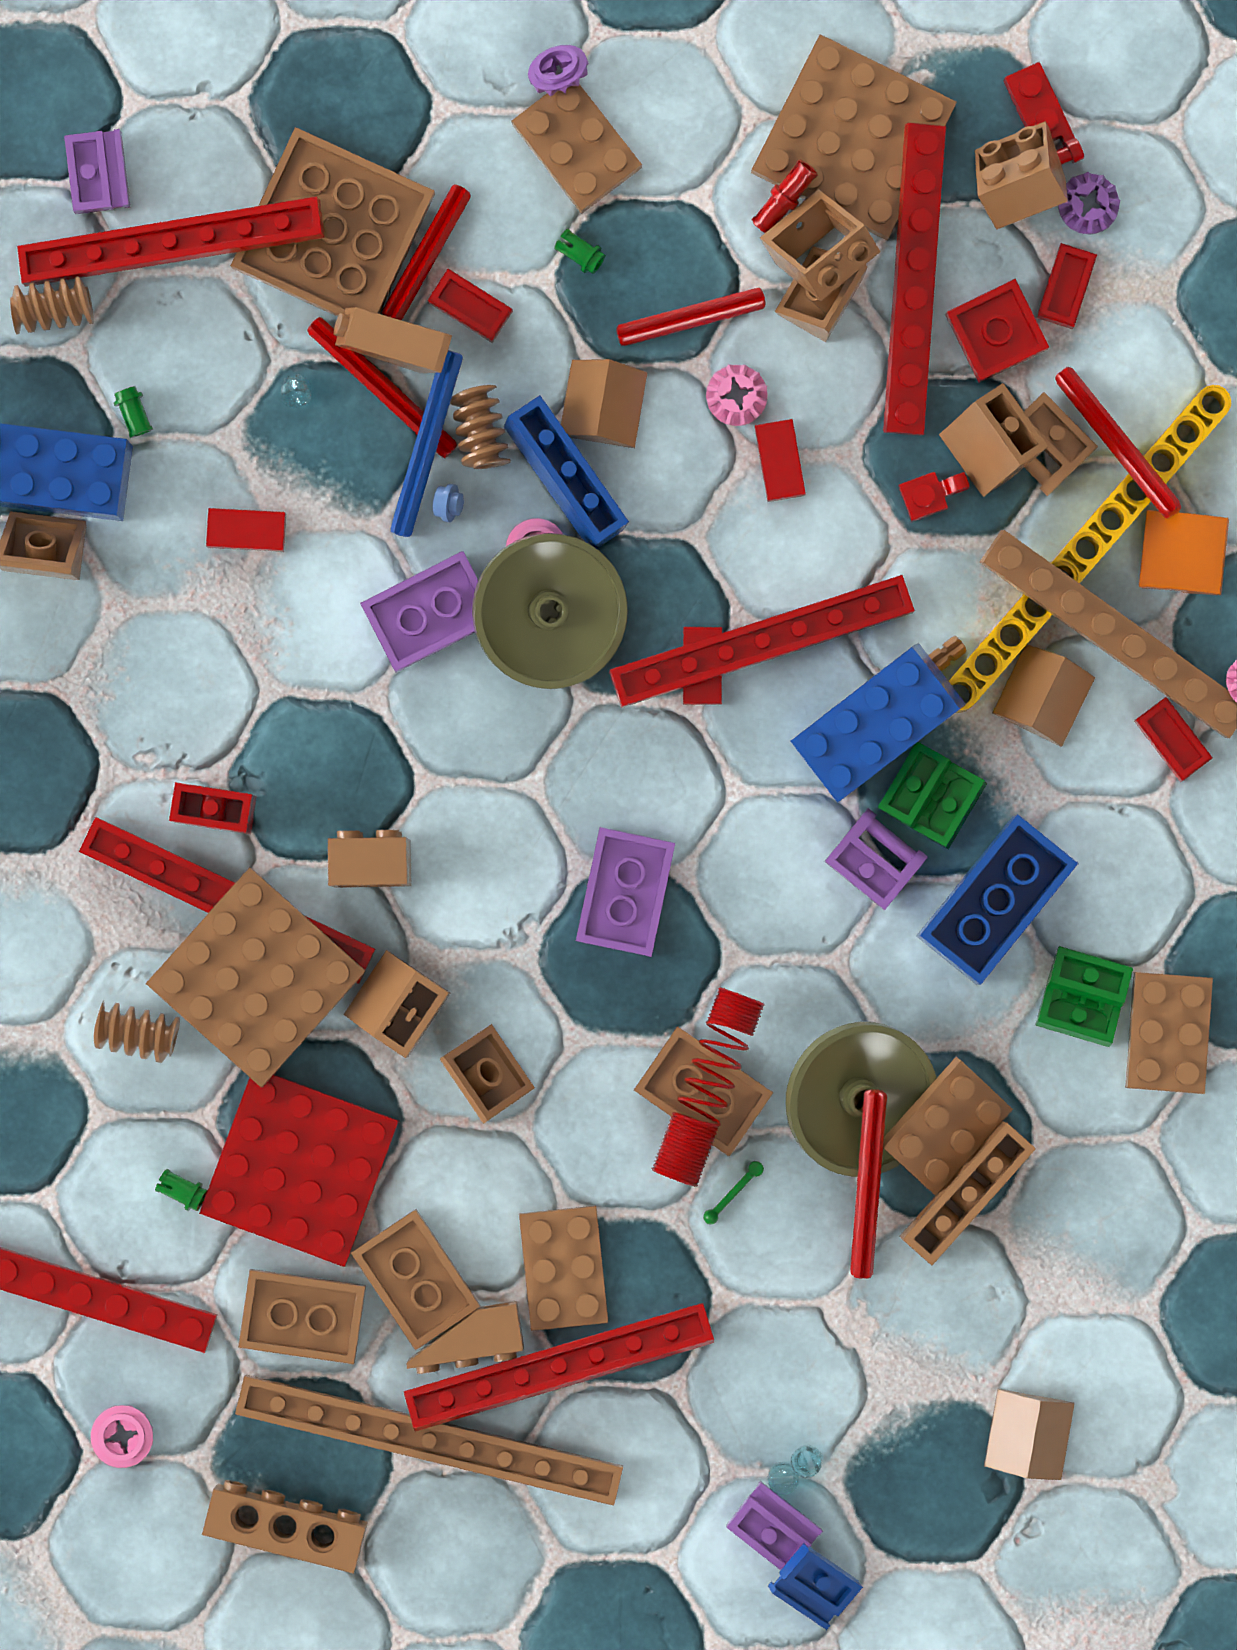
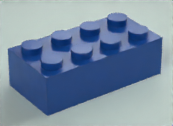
(64, 472)
(878, 722)
(997, 899)

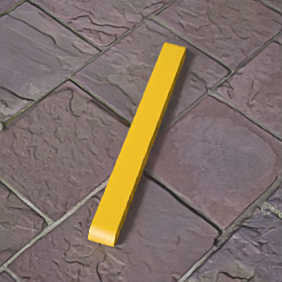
(1100, 537)

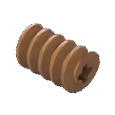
(51, 305)
(479, 428)
(135, 1033)

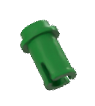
(582, 253)
(132, 411)
(181, 1190)

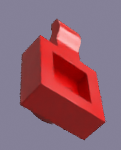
(927, 495)

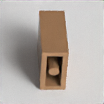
(993, 440)

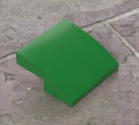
(932, 795)
(1084, 996)

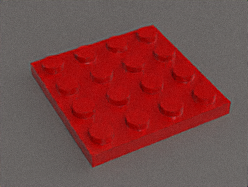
(299, 1168)

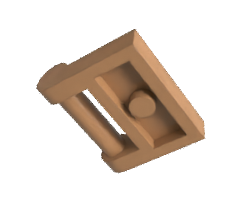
(1066, 443)

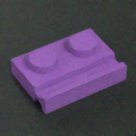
(97, 171)
(772, 1526)

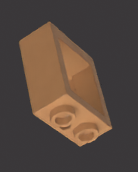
(818, 217)

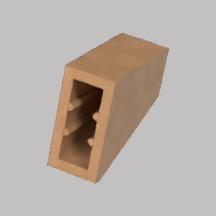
(392, 340)

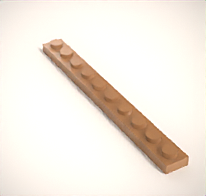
(439, 1444)

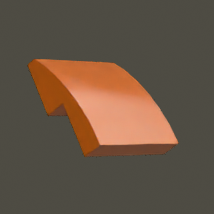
(1184, 553)

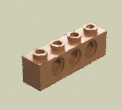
(967, 1192)
(224, 1524)

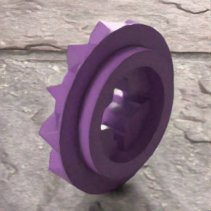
(543, 69)
(1096, 219)

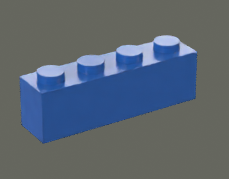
(565, 473)

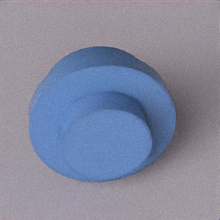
(448, 502)

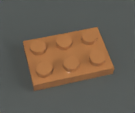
(577, 145)
(1169, 1033)
(665, 1083)
(946, 1126)
(563, 1268)
(415, 1279)
(302, 1316)

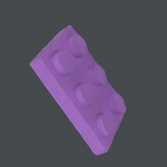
(424, 611)
(625, 892)

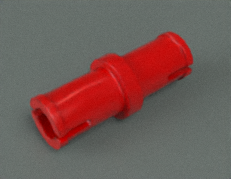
(785, 196)

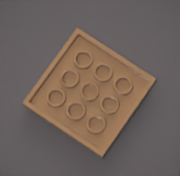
(850, 127)
(367, 227)
(255, 977)

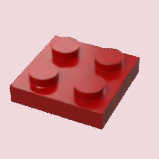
(997, 330)

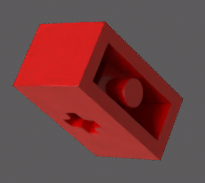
(212, 808)

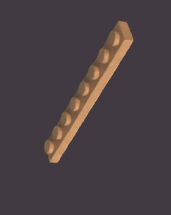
(1112, 632)

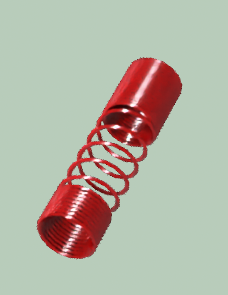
(686, 1138)

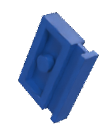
(815, 1586)

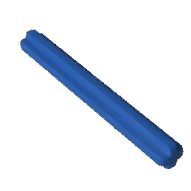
(426, 446)

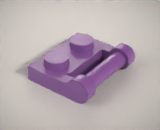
(869, 870)

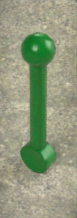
(754, 1169)

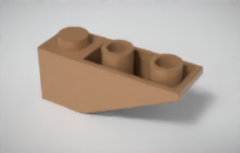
(483, 1333)

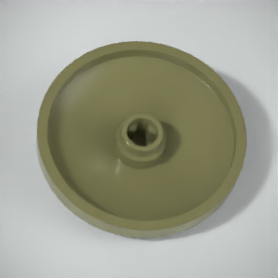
(549, 610)
(830, 1087)

